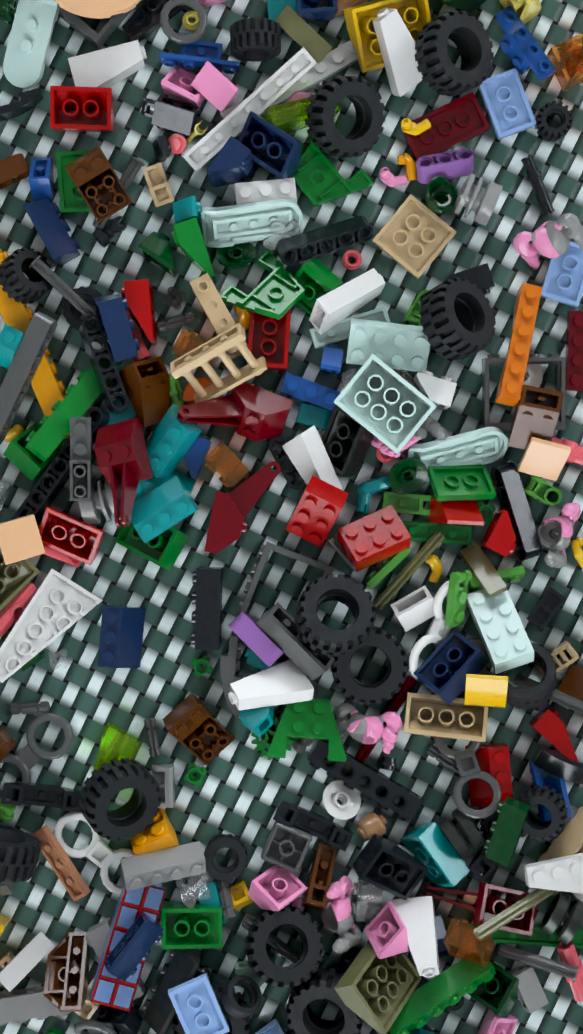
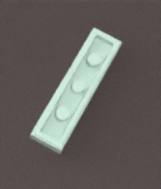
(341, 331)

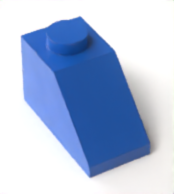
(41, 179)
(331, 359)
(195, 455)

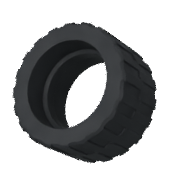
(539, 695)

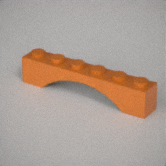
(517, 356)

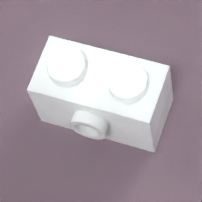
(414, 608)

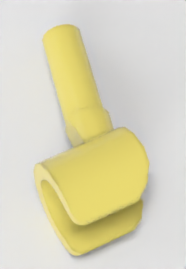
(197, 131)

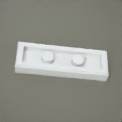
(25, 961)

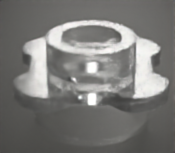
(54, 663)

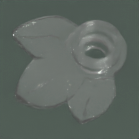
(280, 231)
(194, 889)

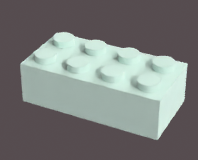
(393, 343)
(500, 630)

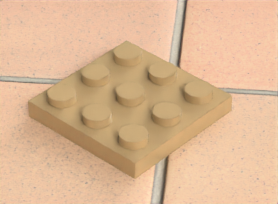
(414, 236)

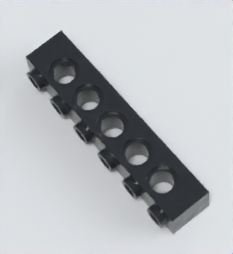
(404, 811)

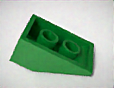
(190, 239)
(161, 550)
(191, 927)

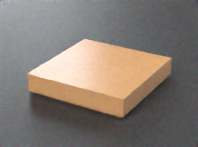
(544, 458)
(20, 539)

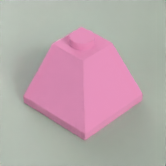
(275, 889)

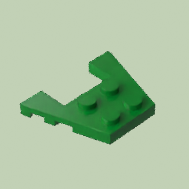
(322, 181)
(273, 295)
(311, 721)

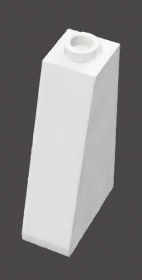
(397, 51)
(107, 65)
(345, 300)
(311, 457)
(272, 687)
(420, 921)

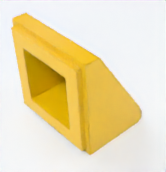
(240, 895)

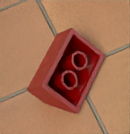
(81, 109)
(70, 536)
(496, 761)

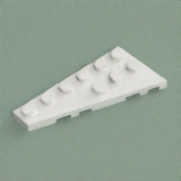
(556, 874)

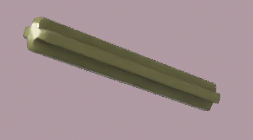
(409, 570)
(512, 912)

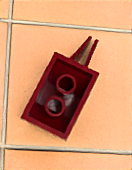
(248, 409)
(124, 463)
(231, 508)
(491, 901)

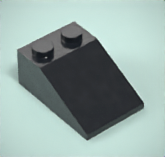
(389, 867)

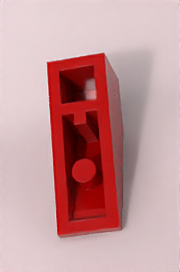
(554, 731)

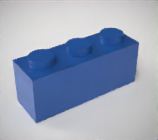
(309, 392)

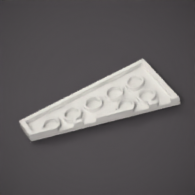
(47, 616)

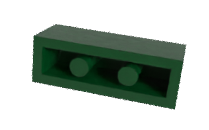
(506, 831)

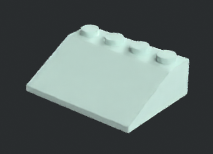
(385, 403)

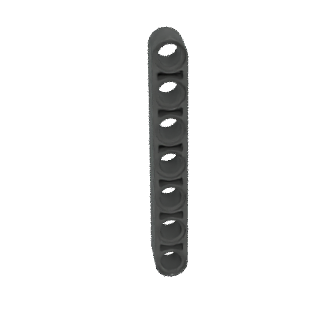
(24, 368)

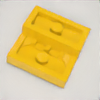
(486, 690)

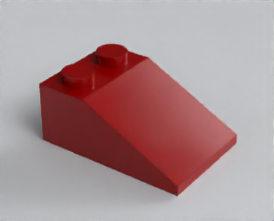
(141, 303)

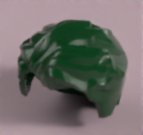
(440, 195)

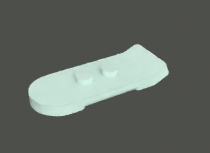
(29, 42)
(246, 221)
(468, 448)

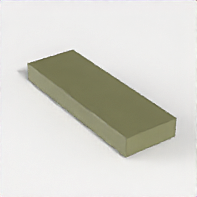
(303, 34)
(483, 570)

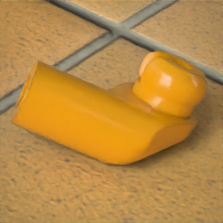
(409, 164)
(244, 317)

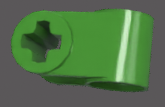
(414, 310)
(540, 491)

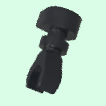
(103, 238)

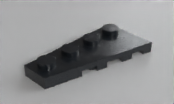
(147, 19)

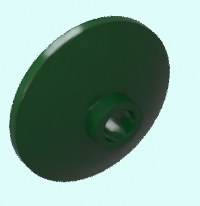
(236, 256)
(412, 480)

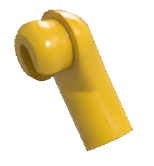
(414, 129)
(13, 432)
(577, 551)
(436, 567)

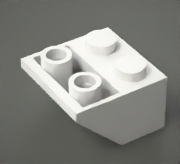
(436, 389)

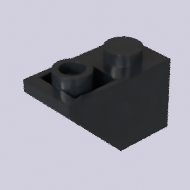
(119, 1020)

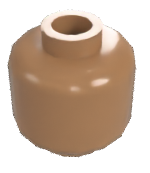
(371, 824)

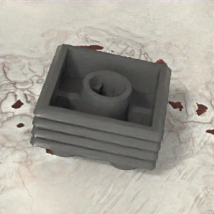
(291, 858)

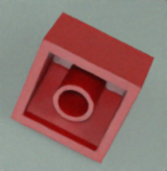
(455, 512)
(500, 535)

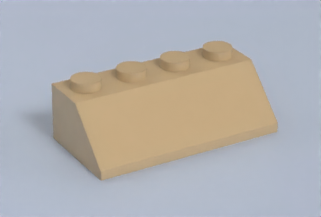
(433, 717)
(569, 841)

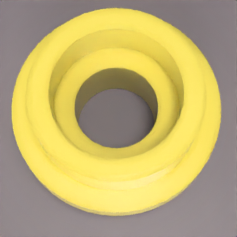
(192, 27)

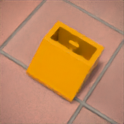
(155, 836)

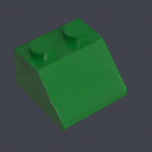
(316, 282)
(25, 459)

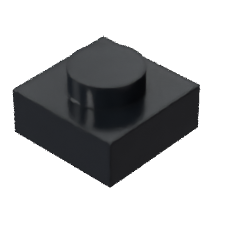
(161, 148)

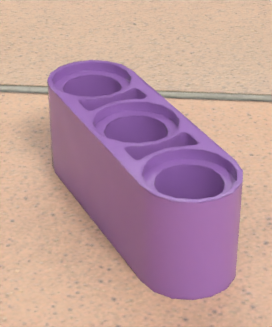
(446, 164)
(255, 639)

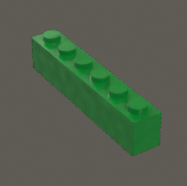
(75, 404)
(439, 993)

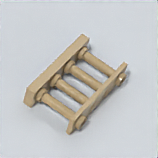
(214, 308)
(216, 347)

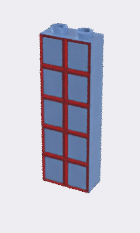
(107, 988)

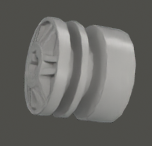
(478, 199)
(100, 503)

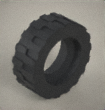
(70, 314)
(236, 868)

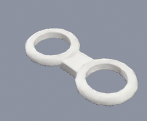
(437, 632)
(96, 851)

